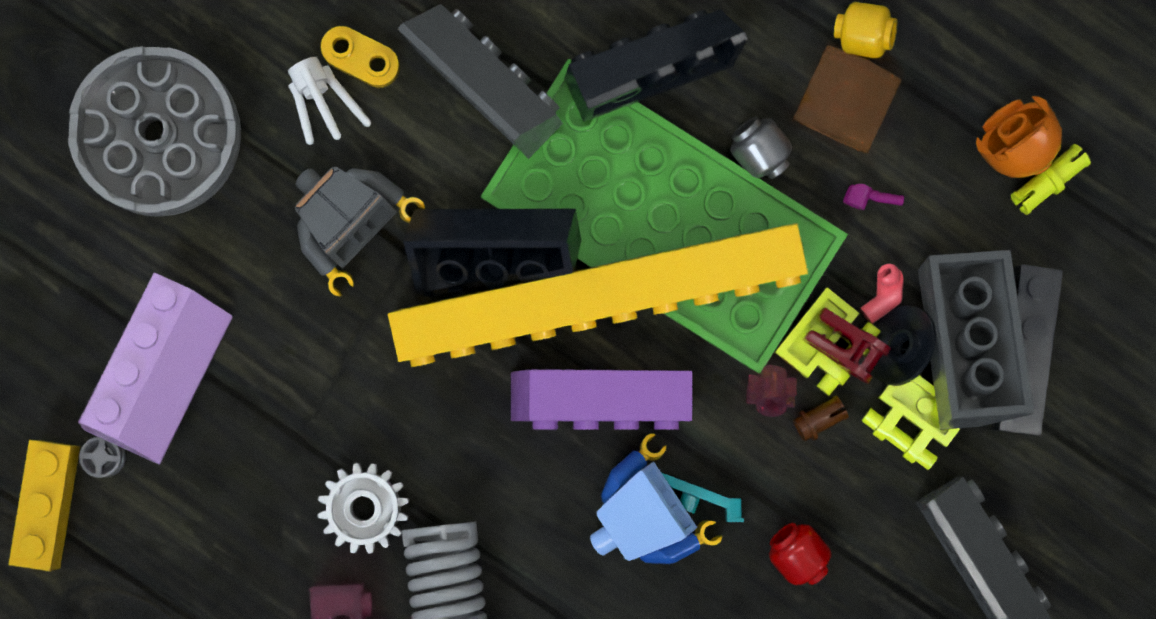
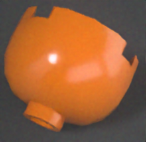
(1021, 138)

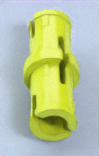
(1051, 180)

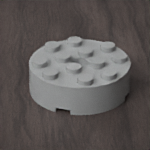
(197, 138)

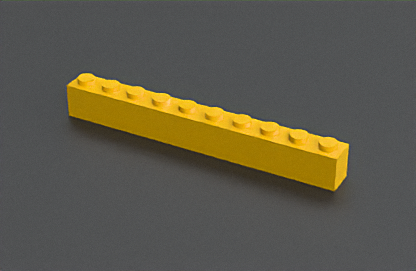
(598, 293)

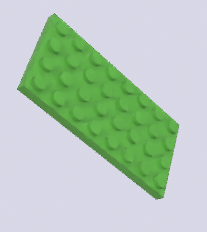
(658, 189)

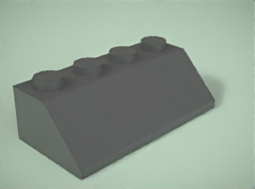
(482, 78)
(979, 339)
(980, 554)

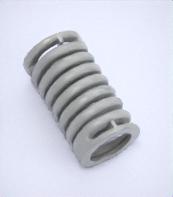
(448, 571)

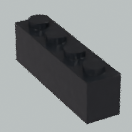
(653, 63)
(488, 247)

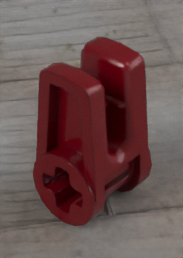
(859, 340)

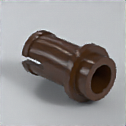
(820, 418)

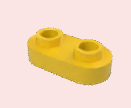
(358, 57)

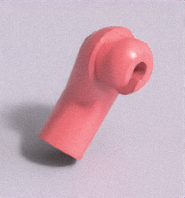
(888, 294)

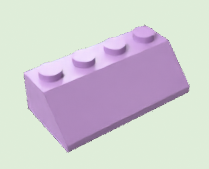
(155, 369)

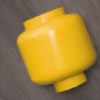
(866, 30)

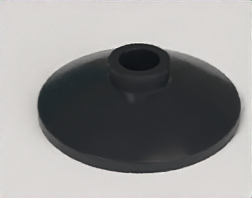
(912, 342)

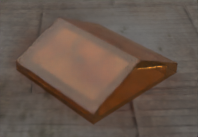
(847, 98)

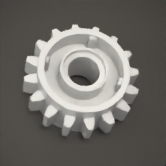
(340, 508)

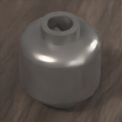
(761, 147)

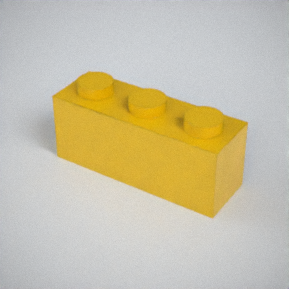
(44, 505)

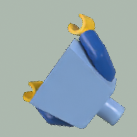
(645, 514)

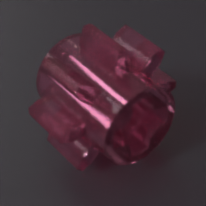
(771, 391)

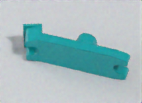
(692, 494)

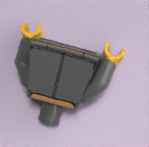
(343, 215)

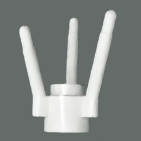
(310, 80)

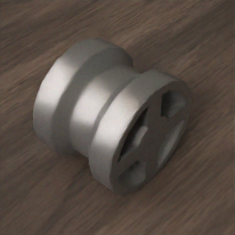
(94, 456)

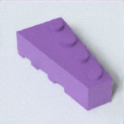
(601, 396)

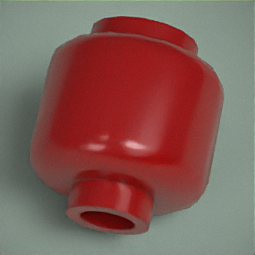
(800, 554)

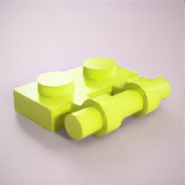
(805, 357)
(918, 405)

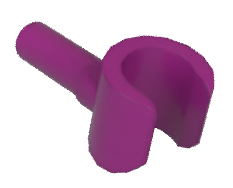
(859, 194)

